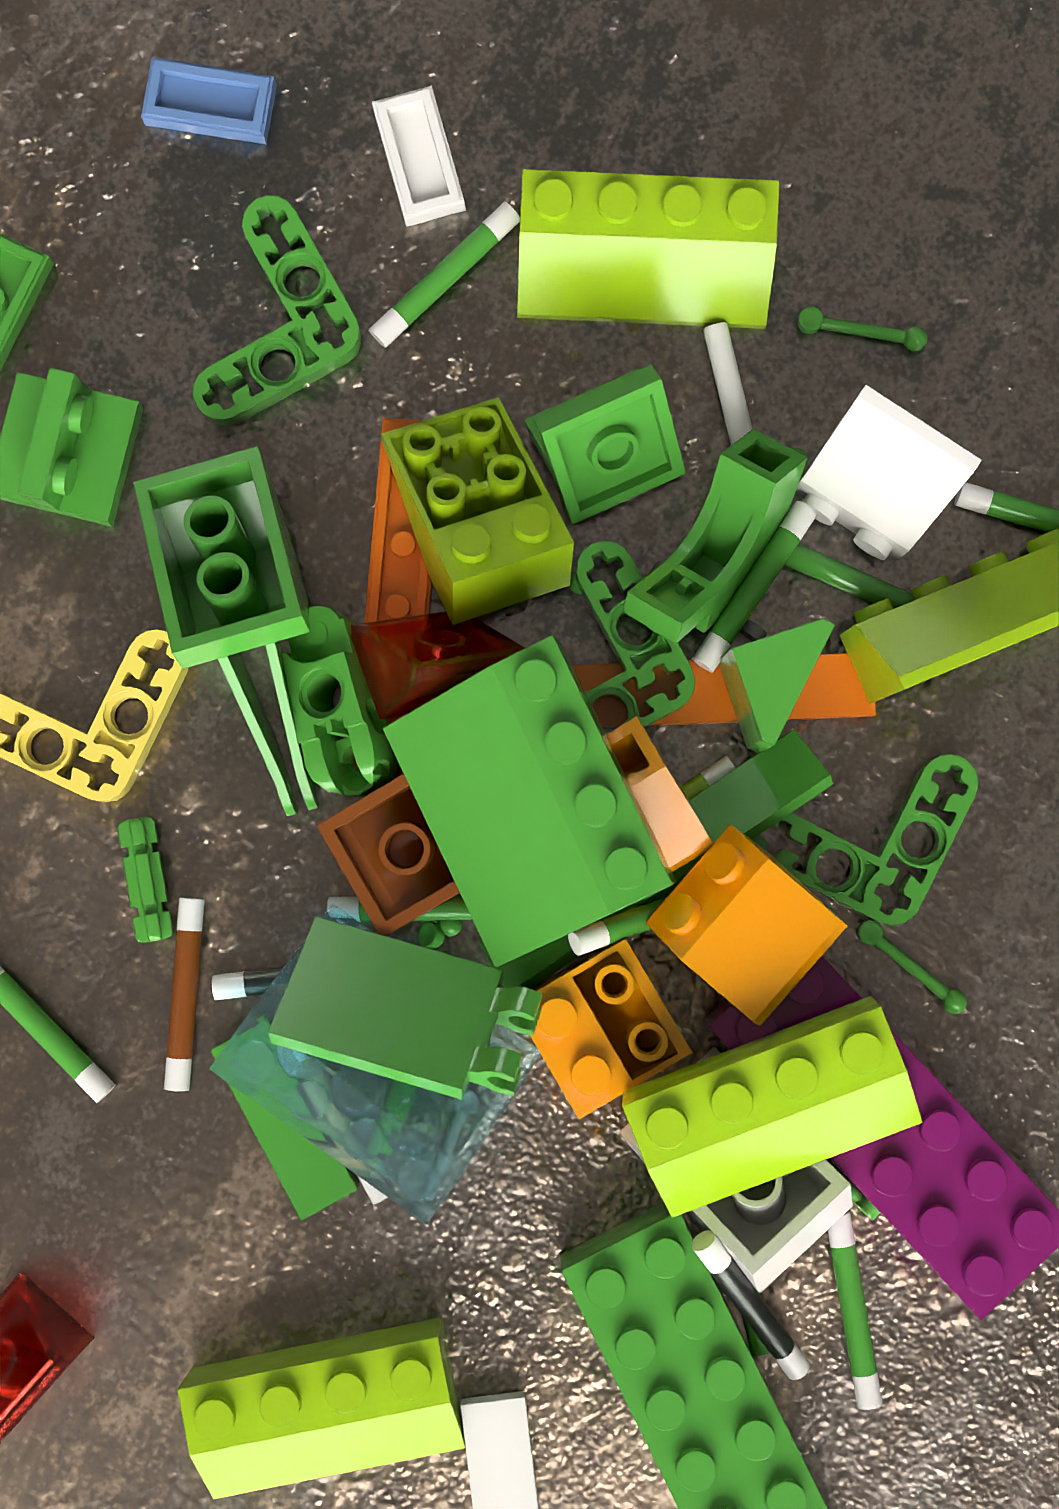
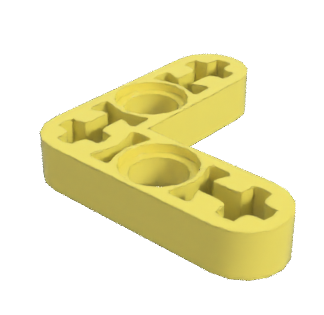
(104, 735)

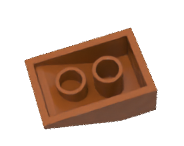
(389, 856)

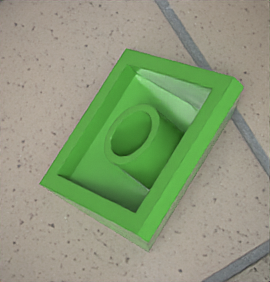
(769, 677)

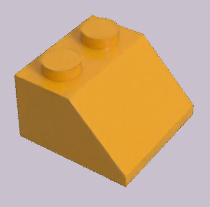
(745, 924)

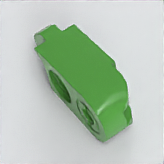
(339, 734)

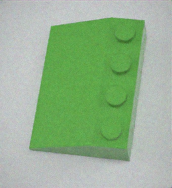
(528, 802)

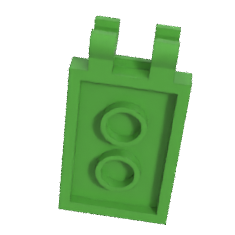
(402, 1011)

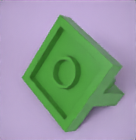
(608, 443)
(67, 446)

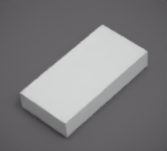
(418, 156)
(499, 1451)

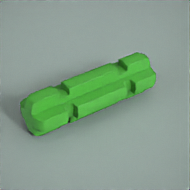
(145, 879)

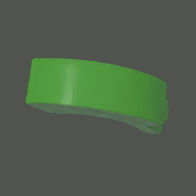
(740, 516)

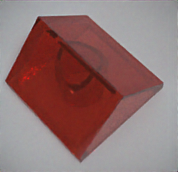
(423, 657)
(35, 1348)

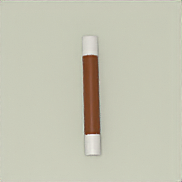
(184, 994)

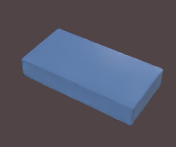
(209, 100)

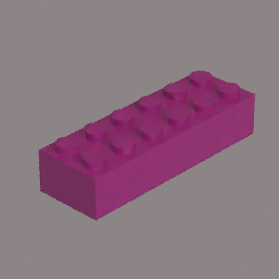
(936, 1181)

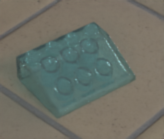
(382, 1129)

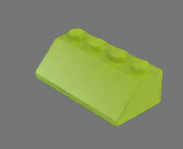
(646, 248)
(956, 621)
(771, 1106)
(322, 1409)

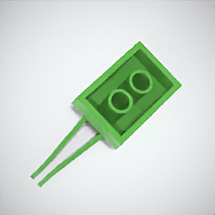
(230, 585)

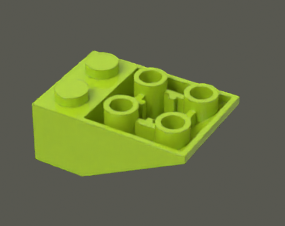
(479, 510)

